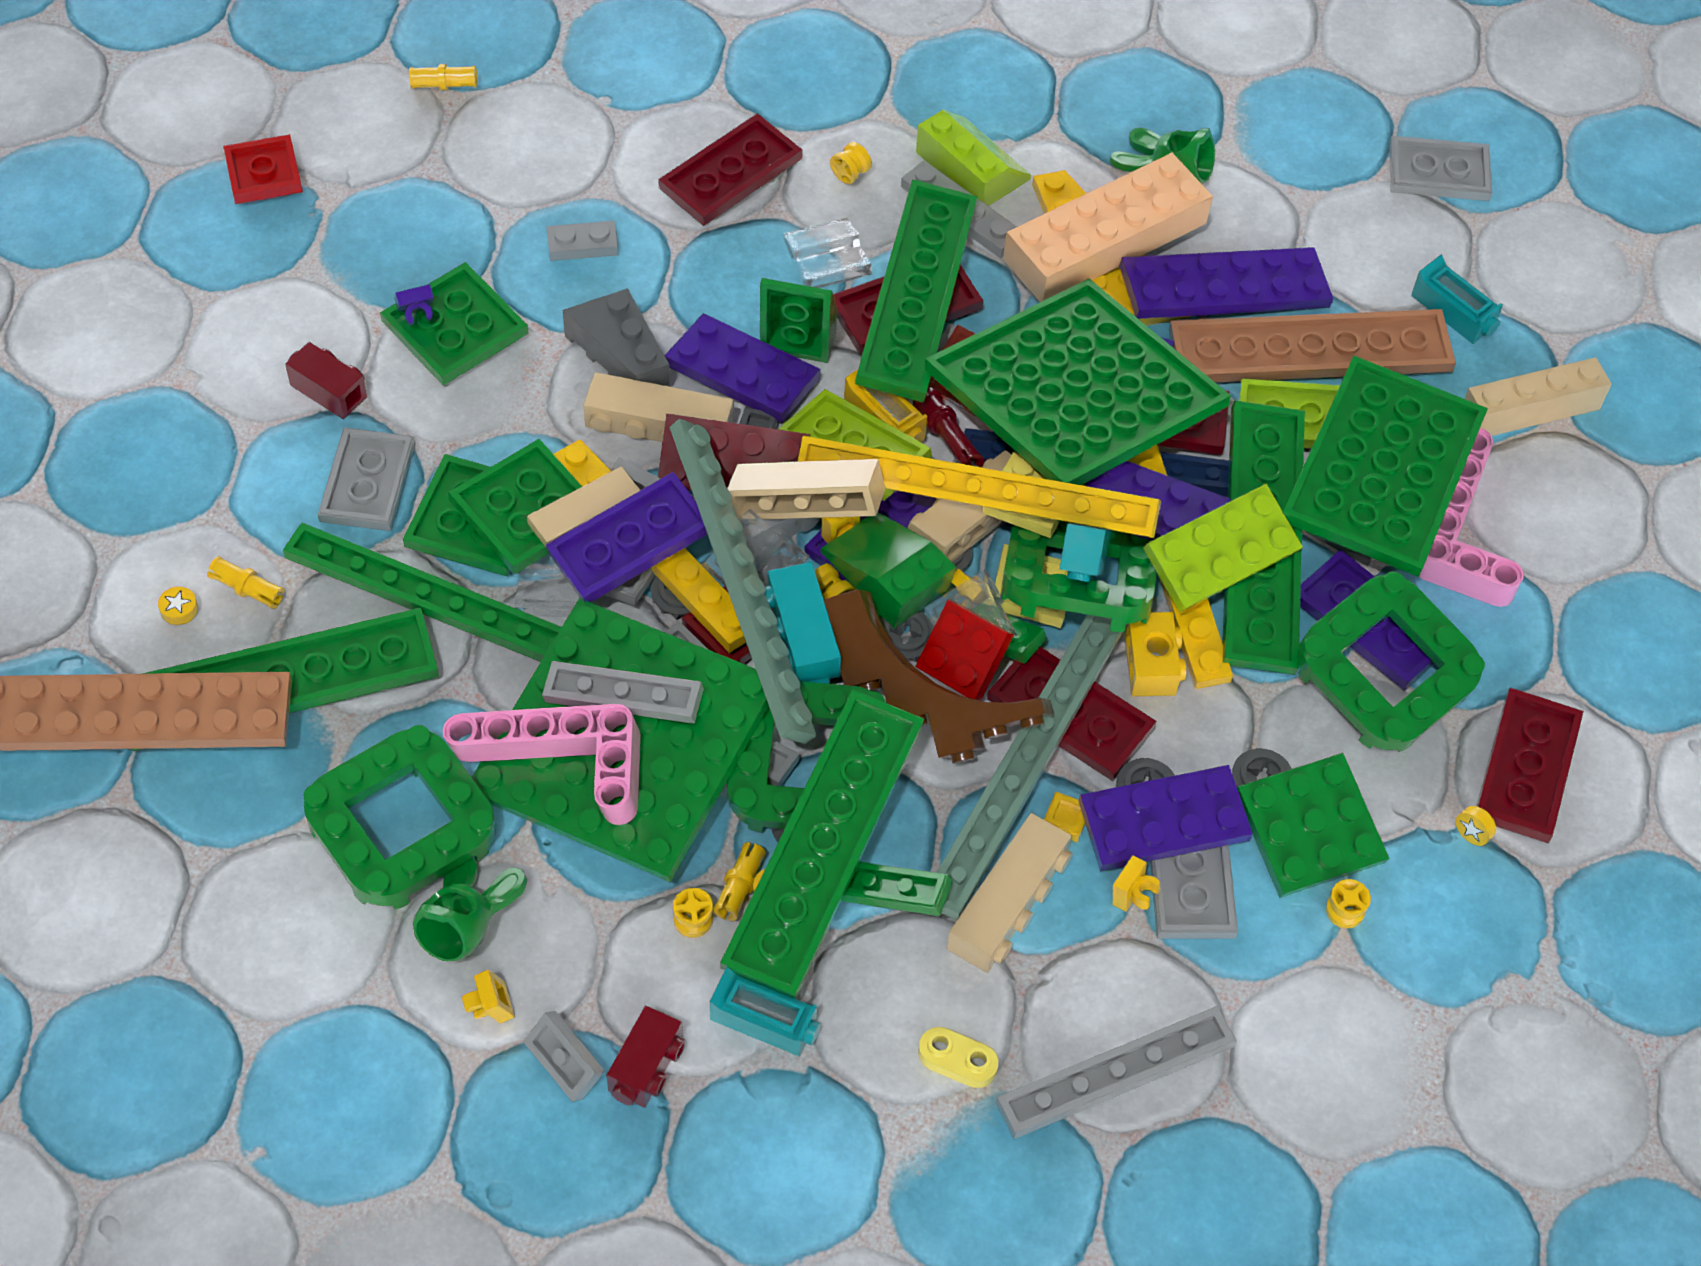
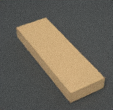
(581, 505)

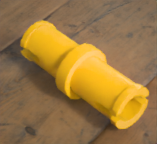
(443, 77)
(245, 582)
(739, 881)

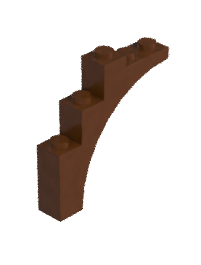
(955, 720)

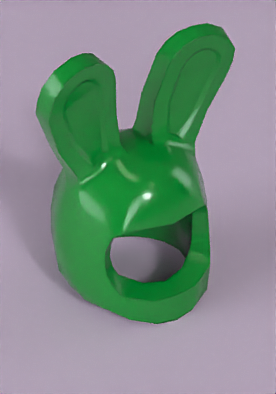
(1192, 148)
(457, 916)

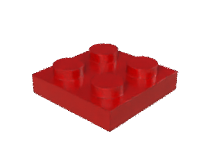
(262, 169)
(964, 650)

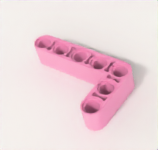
(1462, 565)
(560, 742)

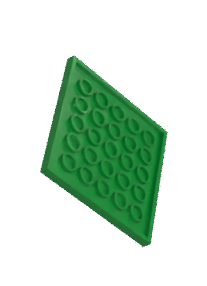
(1077, 384)
(679, 763)

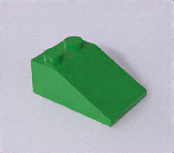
(798, 319)
(892, 564)

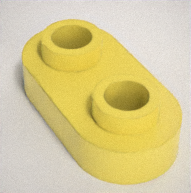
(956, 1058)

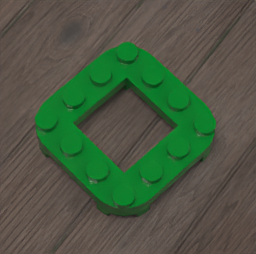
(1123, 603)
(1360, 702)
(748, 787)
(406, 872)

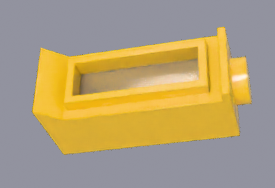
(887, 407)

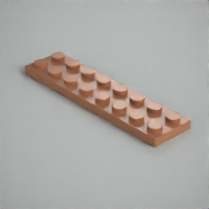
(1314, 344)
(144, 711)

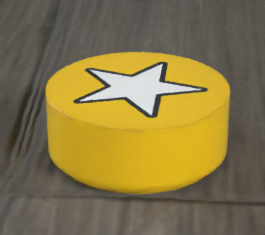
(178, 605)
(1476, 825)

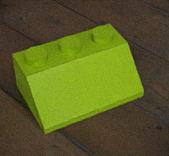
(968, 157)

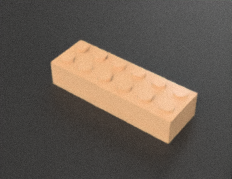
(1105, 225)

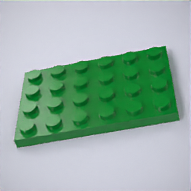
(1385, 465)

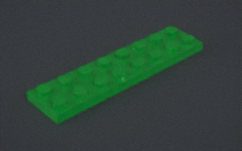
(916, 290)
(1264, 609)
(336, 661)
(822, 844)

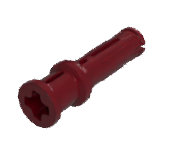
(942, 421)

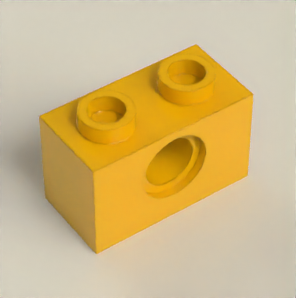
(1151, 673)

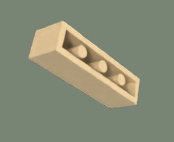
(1541, 396)
(641, 407)
(808, 489)
(957, 525)
(1009, 893)

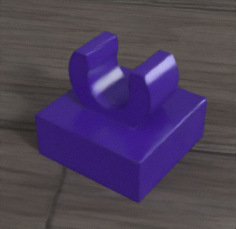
(414, 299)

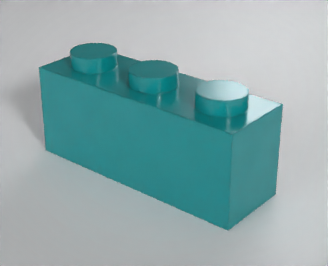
(1084, 551)
(803, 622)

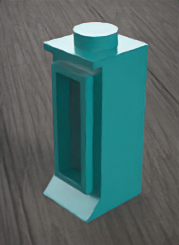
(1462, 304)
(764, 1013)

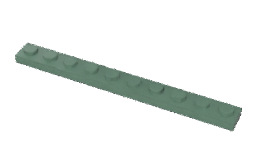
(743, 583)
(1025, 763)

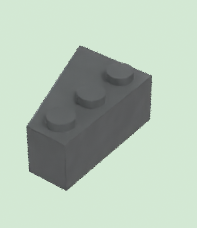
(617, 338)

